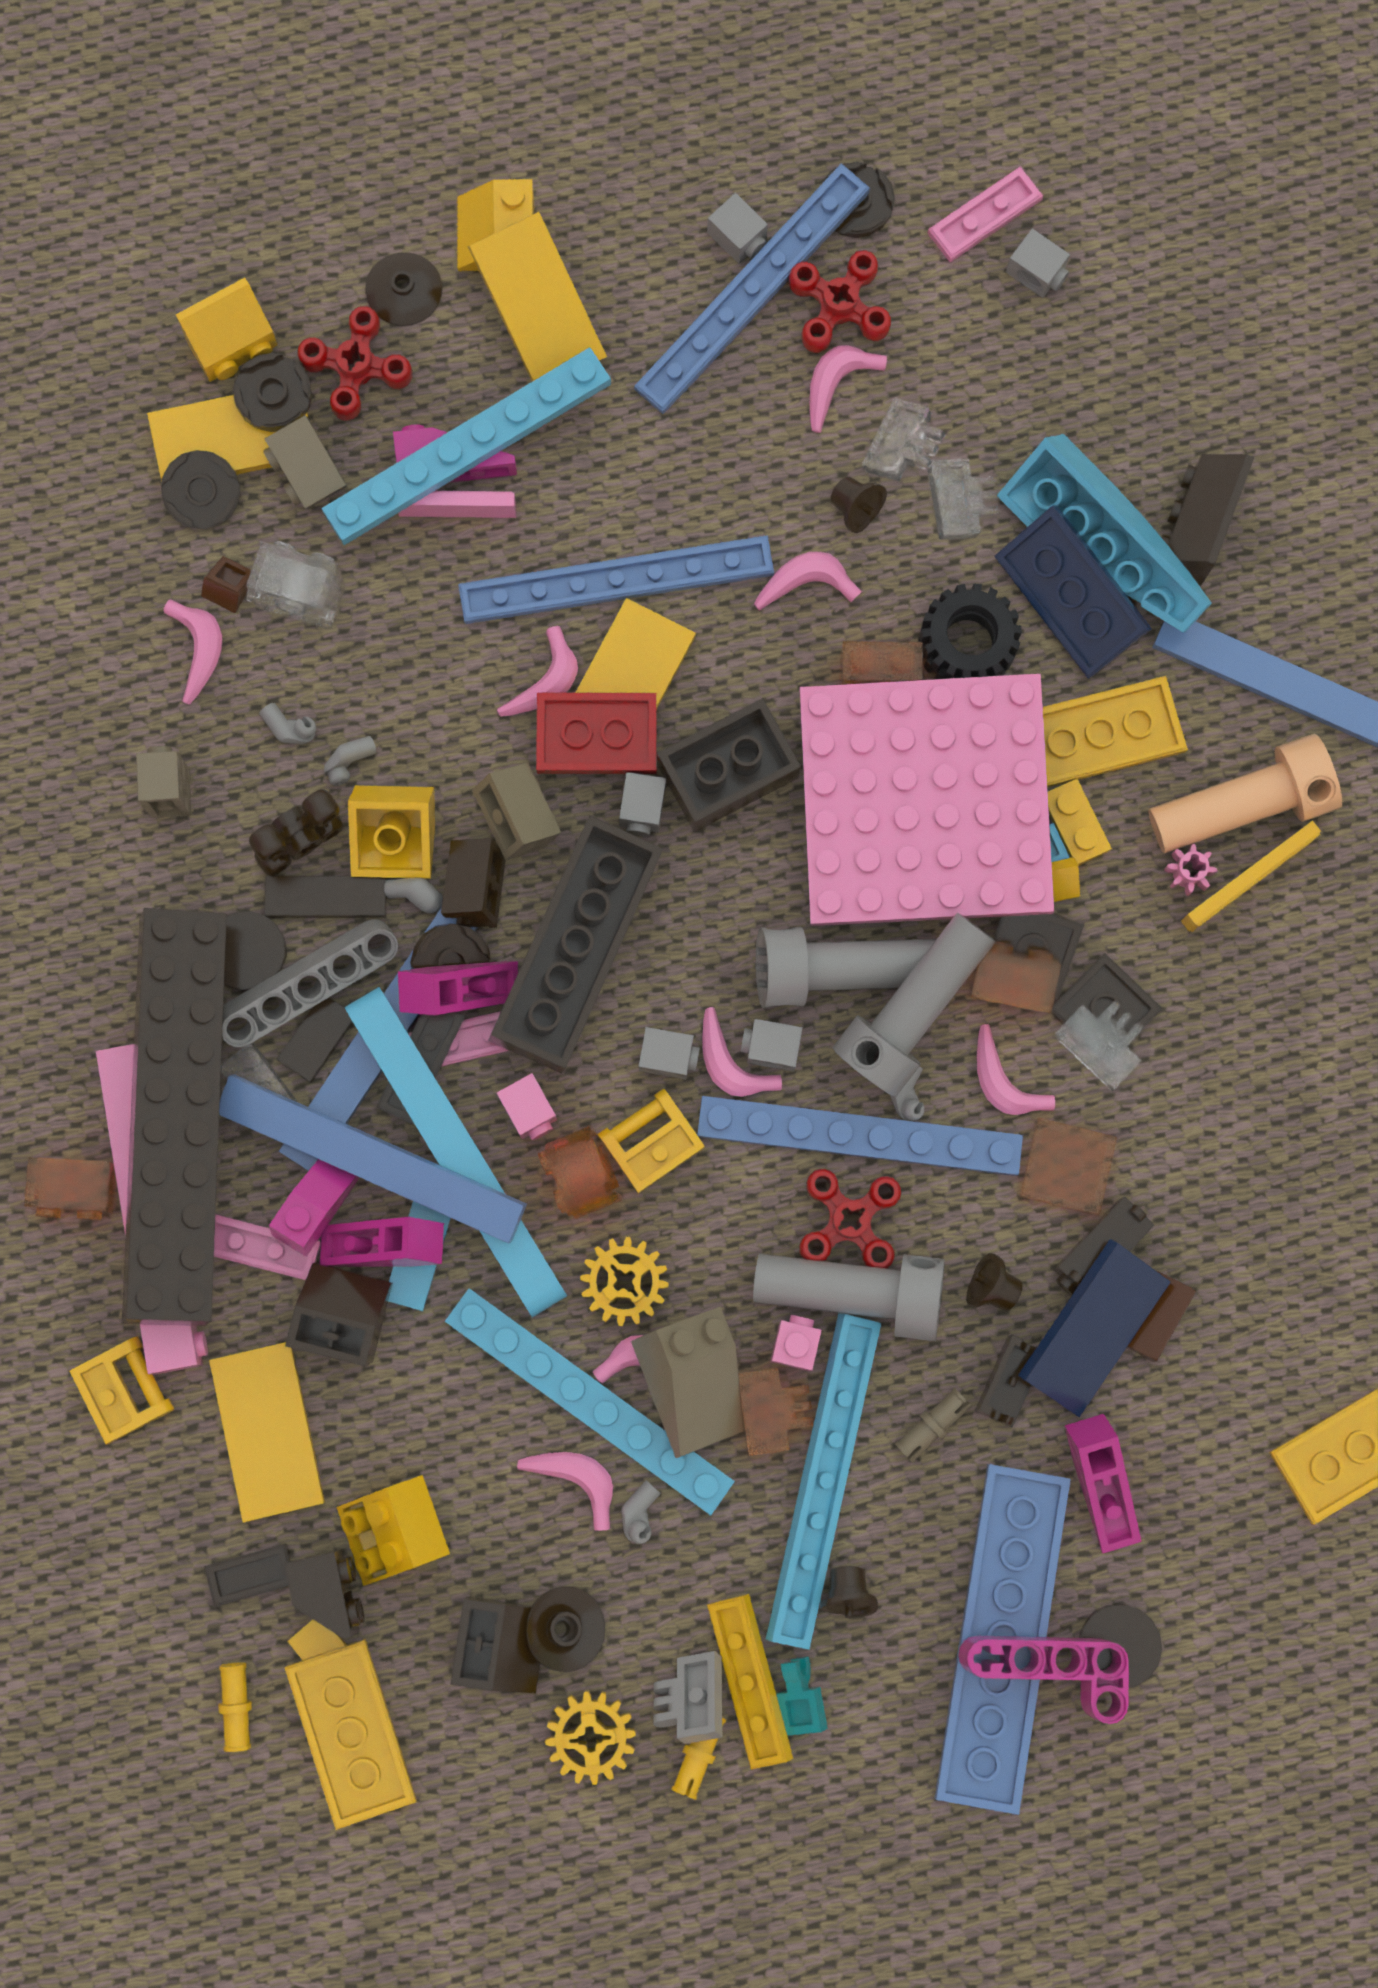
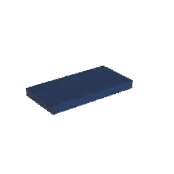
(1072, 592)
(1094, 1328)

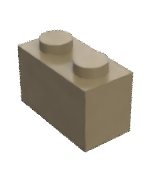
(304, 463)
(163, 783)
(516, 811)

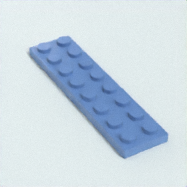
(1006, 1596)

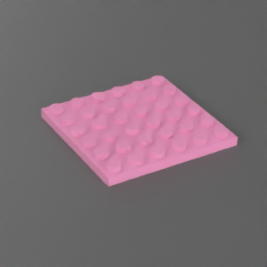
(926, 800)

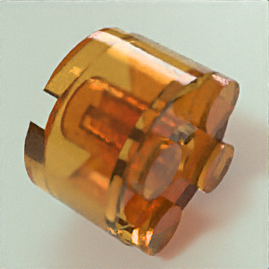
(581, 1173)

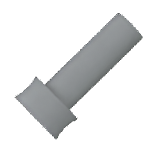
(792, 967)
(913, 1007)
(904, 1295)

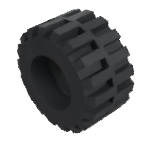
(976, 607)

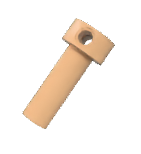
(1298, 781)

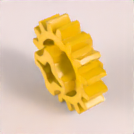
(610, 1294)
(569, 1738)

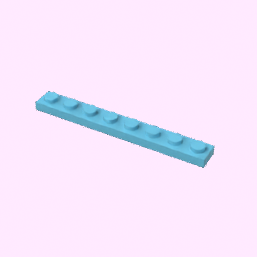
(466, 446)
(588, 1400)
(823, 1481)

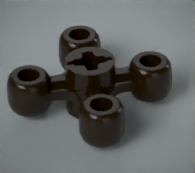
(296, 832)

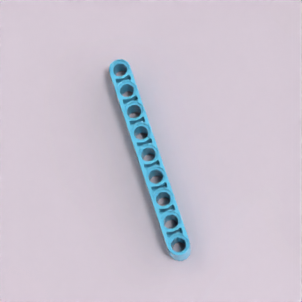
(449, 1140)

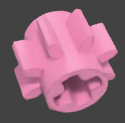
(1182, 876)

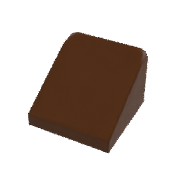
(226, 584)

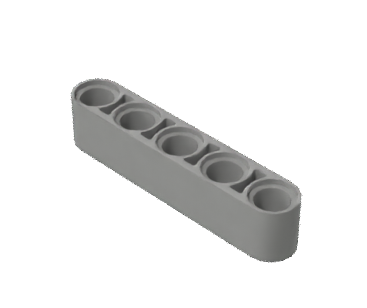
(317, 964)

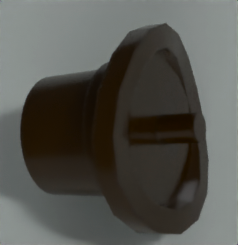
(858, 502)
(993, 1284)
(849, 1593)

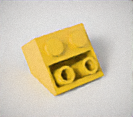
(393, 1530)

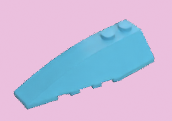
(1109, 525)

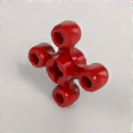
(845, 311)
(364, 370)
(836, 1203)

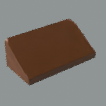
(1162, 1320)

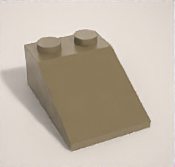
(693, 1380)

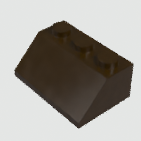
(1206, 510)

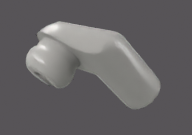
(288, 730)
(344, 755)
(417, 891)
(907, 1102)
(635, 1513)

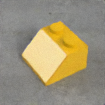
(489, 211)
(227, 330)
(391, 831)

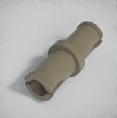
(933, 1425)

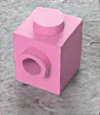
(528, 1108)
(796, 1343)

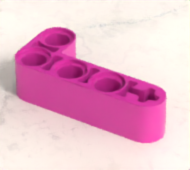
(1043, 1667)

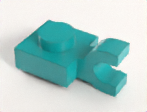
(800, 1705)

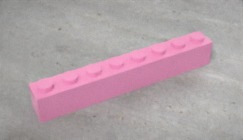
(165, 1346)

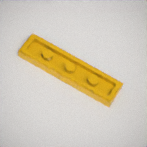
(1251, 876)
(750, 1681)

